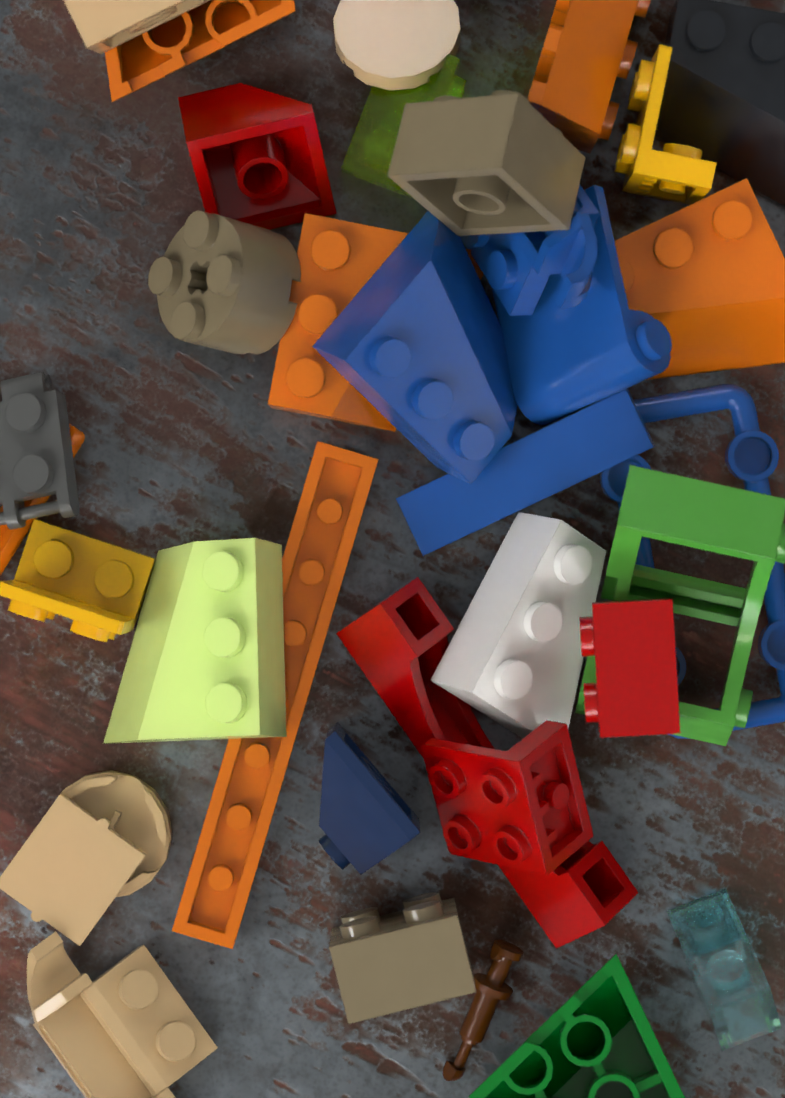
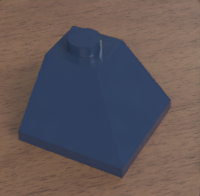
(359, 807)

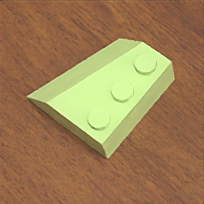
(207, 647)

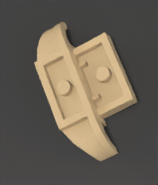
(117, 1033)

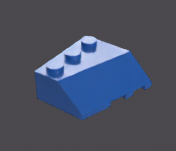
(429, 351)

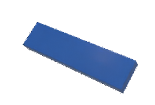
(527, 472)

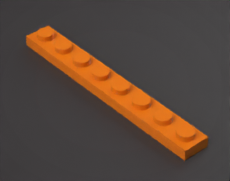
(256, 767)

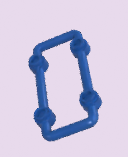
(751, 458)

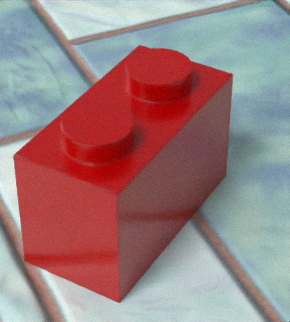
(634, 667)

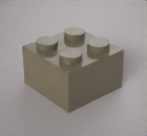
(487, 164)
(400, 957)

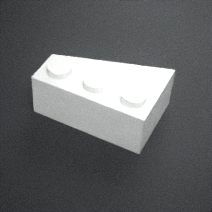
(521, 633)

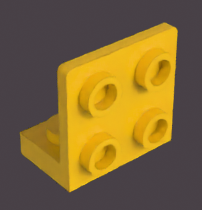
(666, 175)
(79, 579)

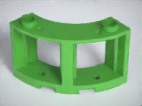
(706, 519)

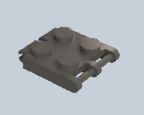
(35, 451)

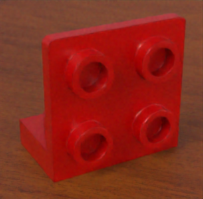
(511, 805)

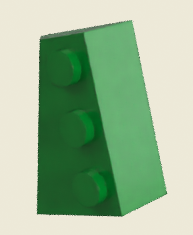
(589, 1049)

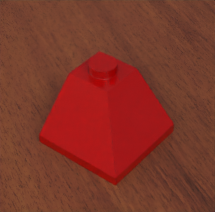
(256, 156)

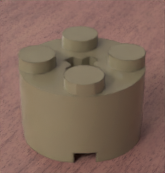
(226, 284)

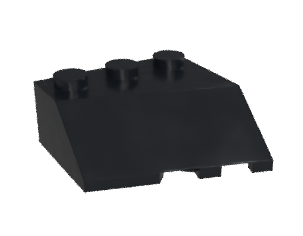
(728, 90)

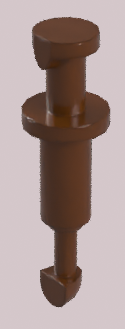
(490, 990)

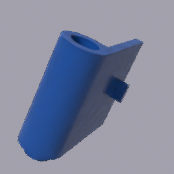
(583, 351)

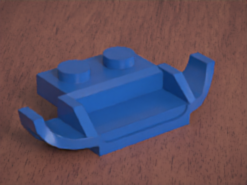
(522, 262)

